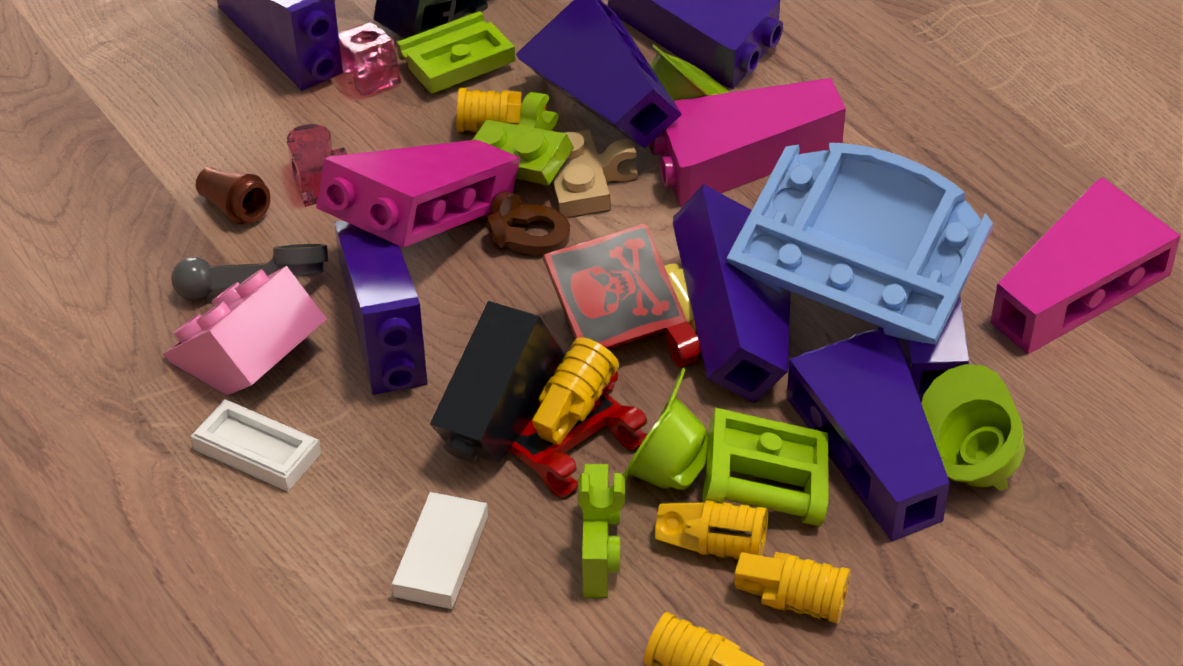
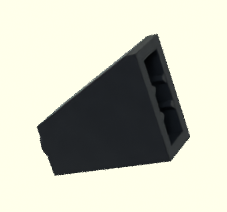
(496, 384)

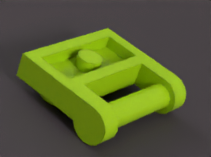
(769, 452)

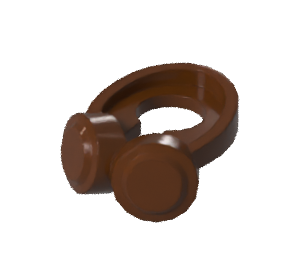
(509, 211)

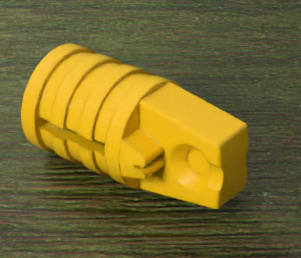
(477, 106)
(574, 389)
(695, 523)
(794, 584)
(683, 644)

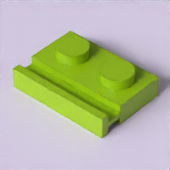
(456, 52)

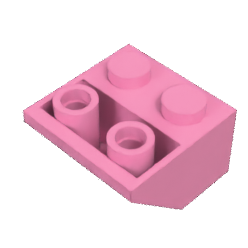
(246, 331)

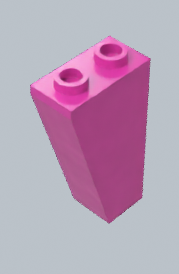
(743, 133)
(415, 189)
(1082, 267)

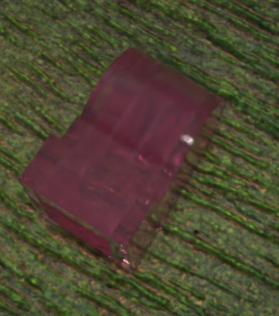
(369, 58)
(307, 149)

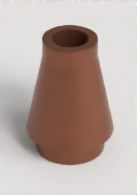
(236, 194)

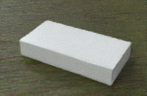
(256, 445)
(440, 550)

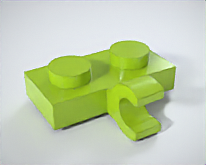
(539, 148)
(600, 508)

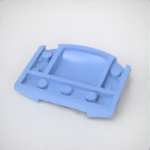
(864, 237)

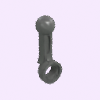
(196, 278)

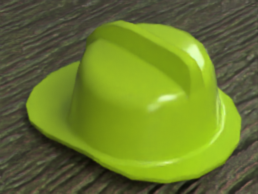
(682, 78)
(975, 426)
(673, 448)

